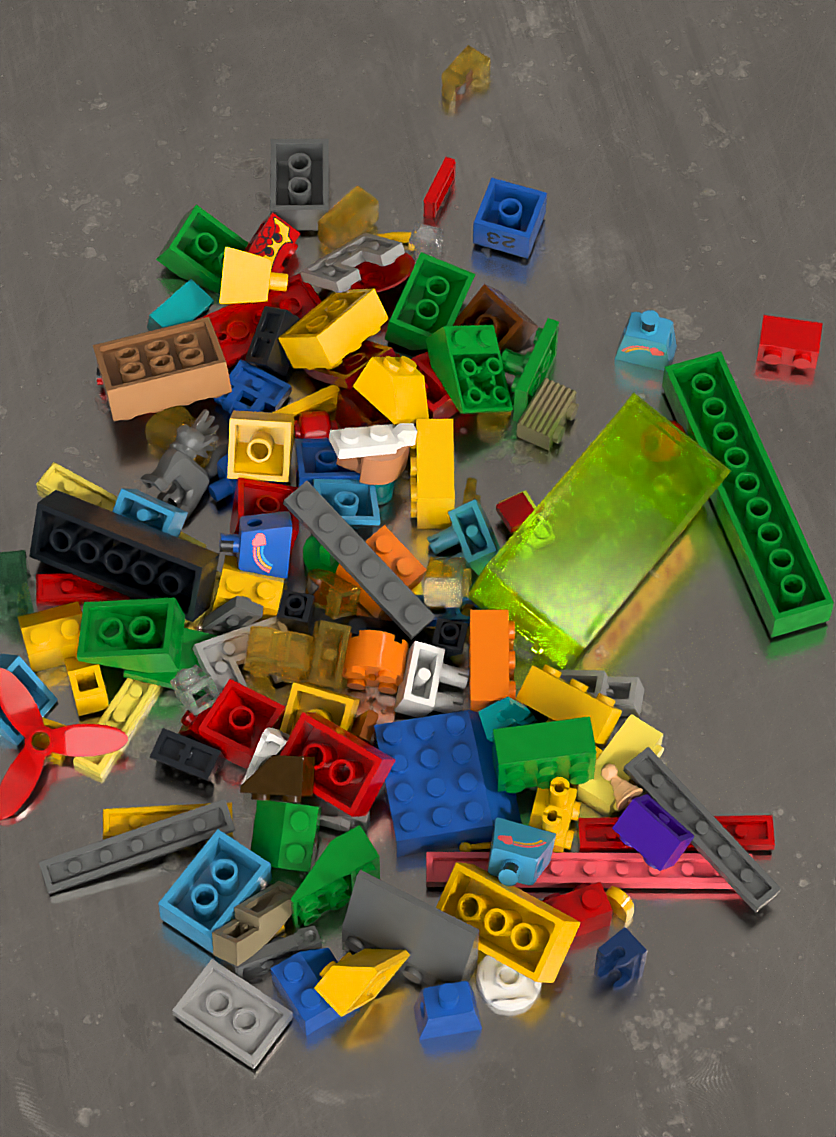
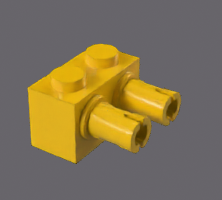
(555, 810)

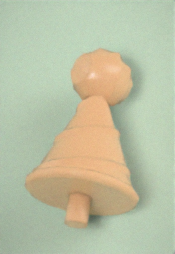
(623, 790)

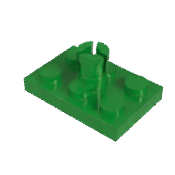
(532, 367)

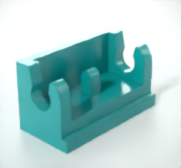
(181, 307)
(505, 714)

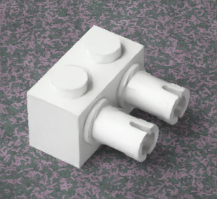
(419, 689)

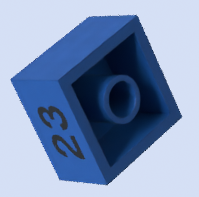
(509, 217)

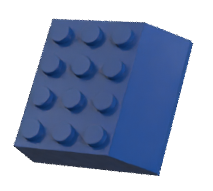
(441, 783)

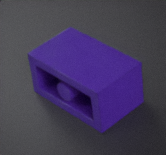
(653, 832)

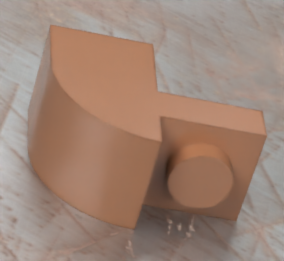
(378, 468)

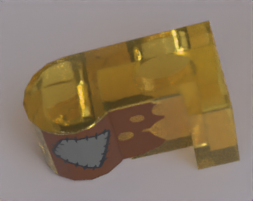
(463, 72)
(329, 590)

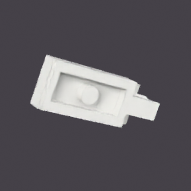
(372, 440)

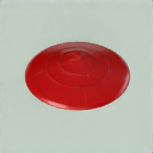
(384, 277)

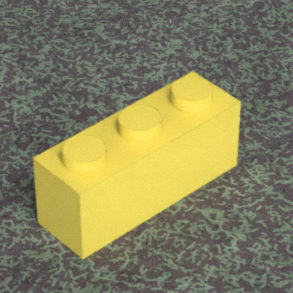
(626, 745)

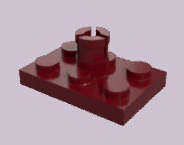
(352, 365)

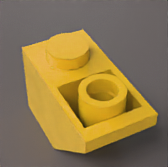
(86, 686)

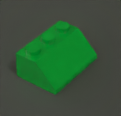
(428, 302)

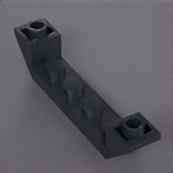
(300, 614)

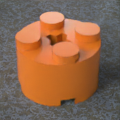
(375, 661)

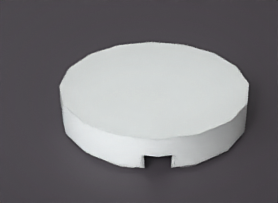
(504, 986)

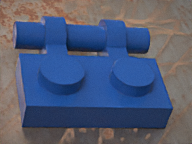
(255, 385)

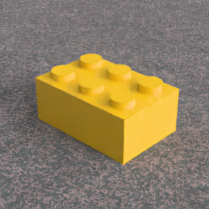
(334, 329)
(432, 473)

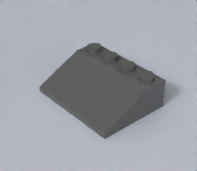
(389, 918)

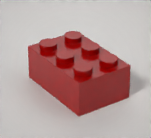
(345, 767)

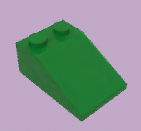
(198, 248)
(133, 634)

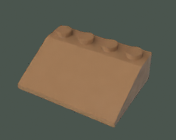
(162, 369)

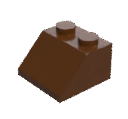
(494, 308)

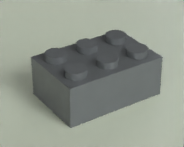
(299, 181)

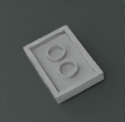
(232, 1013)

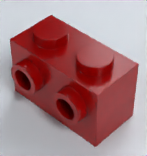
(585, 904)

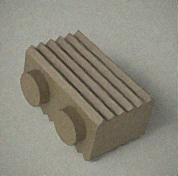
(547, 413)

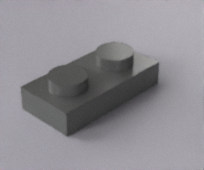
(233, 615)

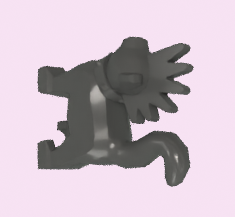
(180, 469)

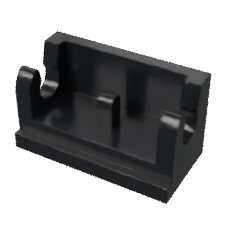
(265, 348)
(187, 755)

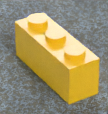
(563, 700)

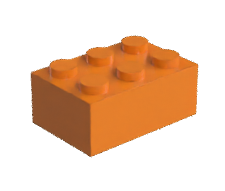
(490, 658)

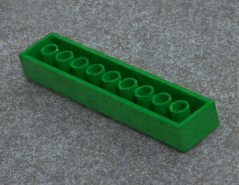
(750, 498)

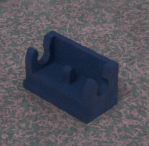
(621, 954)

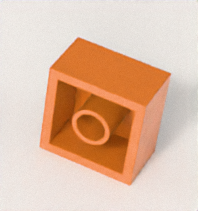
(396, 557)

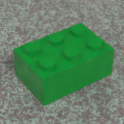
(542, 751)

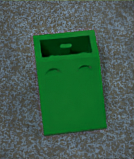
(470, 368)
(334, 876)

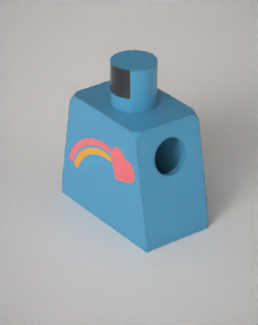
(647, 340)
(519, 852)

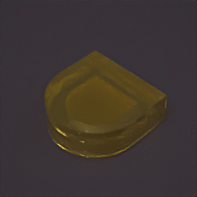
(493, 423)

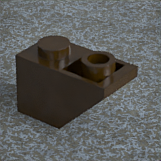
(282, 776)

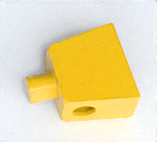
(248, 278)

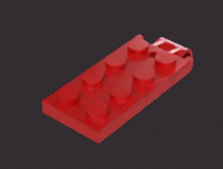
(238, 322)

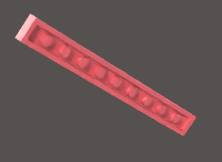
(573, 869)

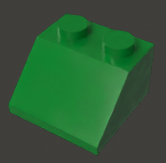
(286, 834)

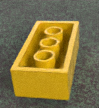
(510, 922)

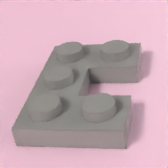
(338, 268)
(225, 652)

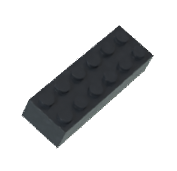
(122, 553)

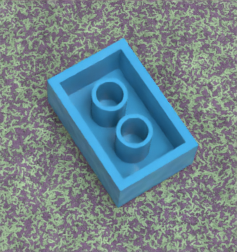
(212, 886)

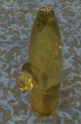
(470, 491)

